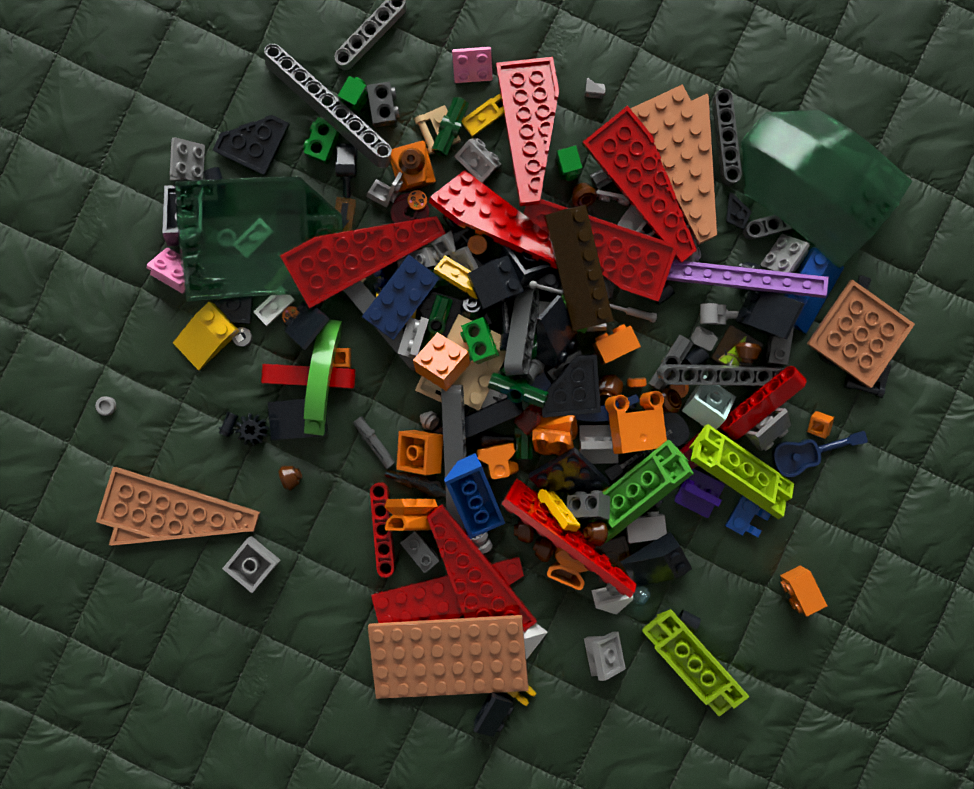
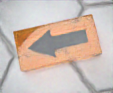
(347, 209)

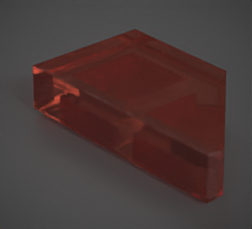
(529, 419)

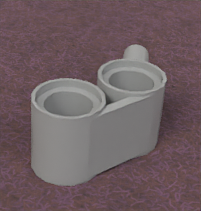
(715, 314)

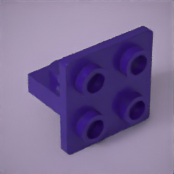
(700, 493)

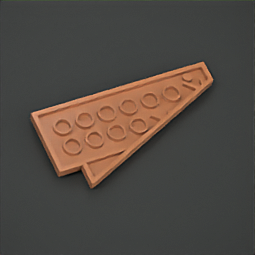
(685, 148)
(156, 511)

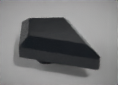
(737, 212)

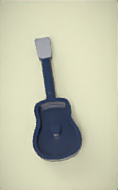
(794, 457)

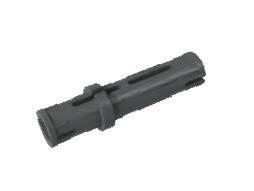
(369, 436)

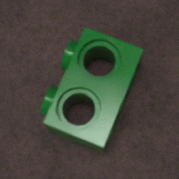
(354, 94)
(326, 141)
(568, 163)
(483, 339)

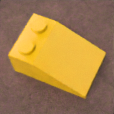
(205, 335)

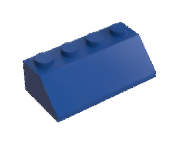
(818, 265)
(473, 496)

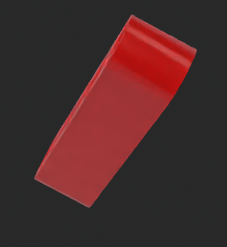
(299, 375)
(763, 402)
(378, 537)

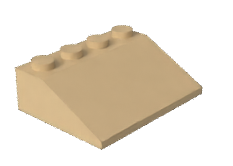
(476, 376)

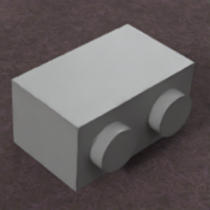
(646, 528)

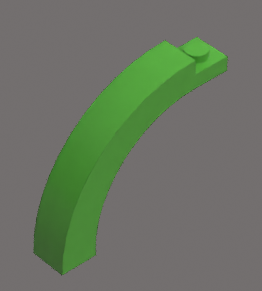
(319, 377)

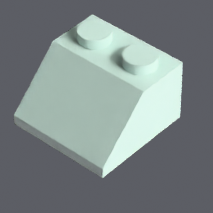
(709, 404)

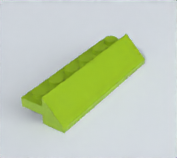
(742, 471)
(694, 663)

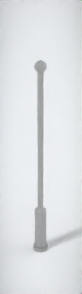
(629, 311)

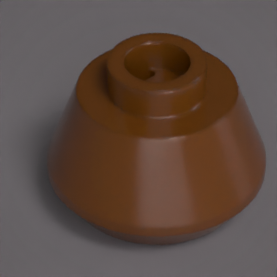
(413, 166)
(583, 195)
(747, 351)
(672, 400)
(290, 477)
(524, 532)
(596, 532)
(543, 549)

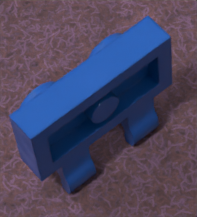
(742, 516)

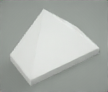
(610, 603)
(533, 637)

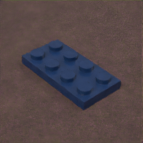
(400, 297)

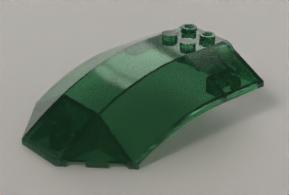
(821, 179)
(239, 229)

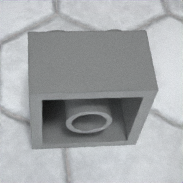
(251, 564)

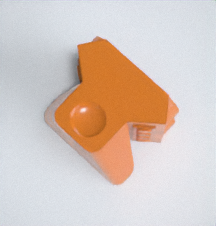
(423, 178)
(555, 435)
(498, 460)
(409, 514)
(567, 570)

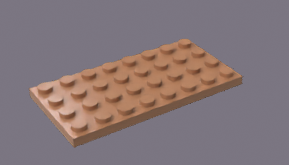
(448, 657)

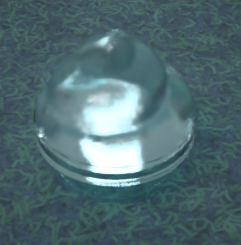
(641, 595)

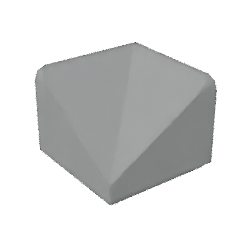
(594, 90)
(444, 245)
(704, 338)

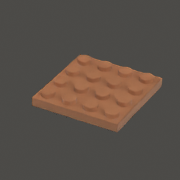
(860, 333)

